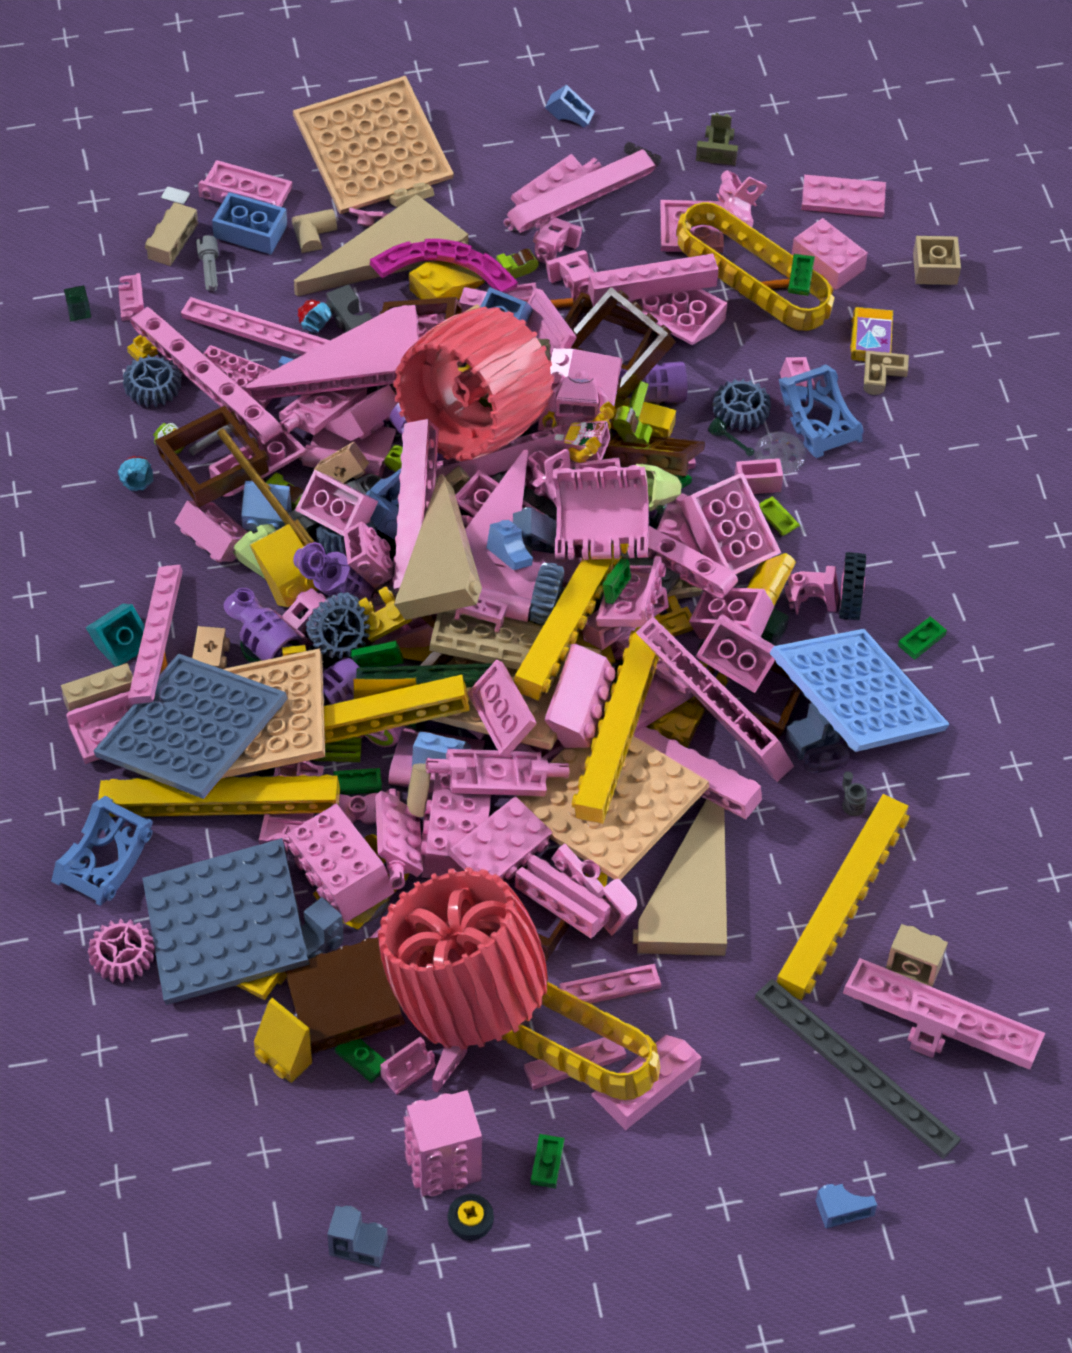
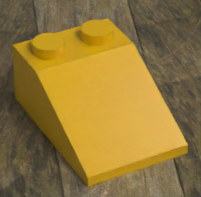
(442, 280)
(276, 562)
(283, 1042)

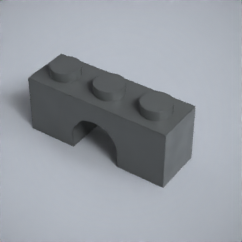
(343, 306)

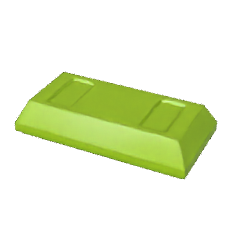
(778, 516)

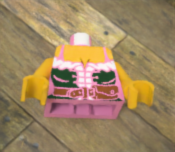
(587, 439)

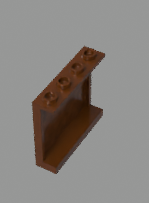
(344, 995)

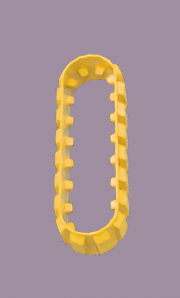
(744, 283)
(616, 1085)

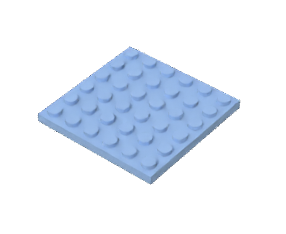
(859, 689)

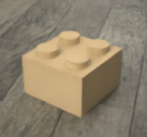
(936, 260)
(916, 955)

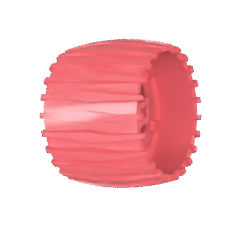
(503, 363)
(463, 958)

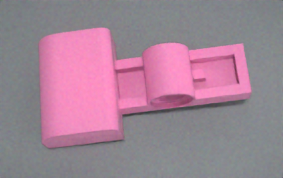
(615, 893)

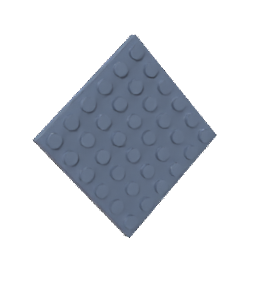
(192, 727)
(225, 921)

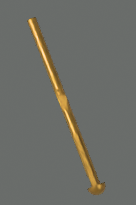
(264, 488)

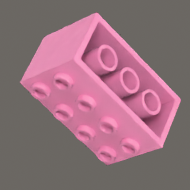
(448, 821)
(339, 863)
(443, 1143)

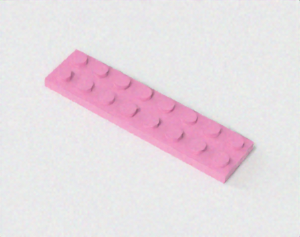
(977, 1027)

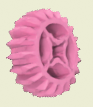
(114, 940)

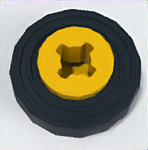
(469, 1226)

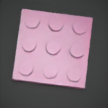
(669, 216)

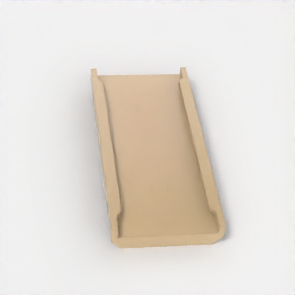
(479, 641)

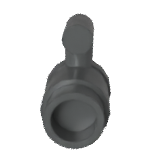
(855, 796)

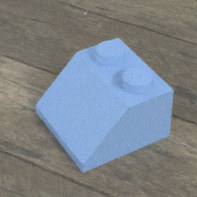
(257, 509)
(434, 747)

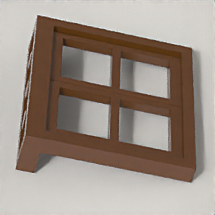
(663, 452)

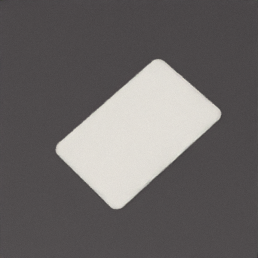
(175, 195)

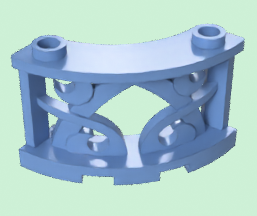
(824, 438)
(99, 820)

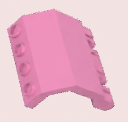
(600, 511)

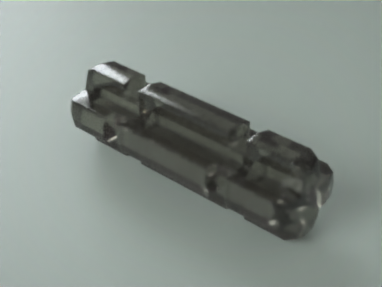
(631, 148)

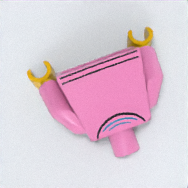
(576, 398)

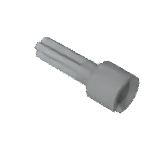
(208, 253)

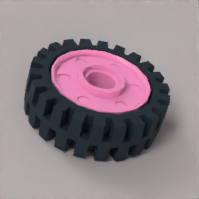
(852, 586)

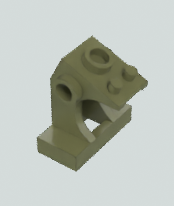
(718, 132)

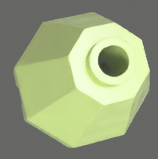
(661, 486)
(243, 550)

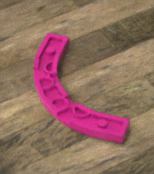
(448, 251)

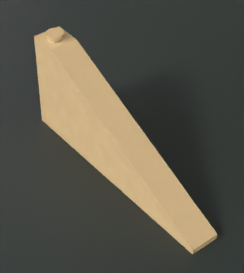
(351, 262)
(441, 565)
(690, 901)

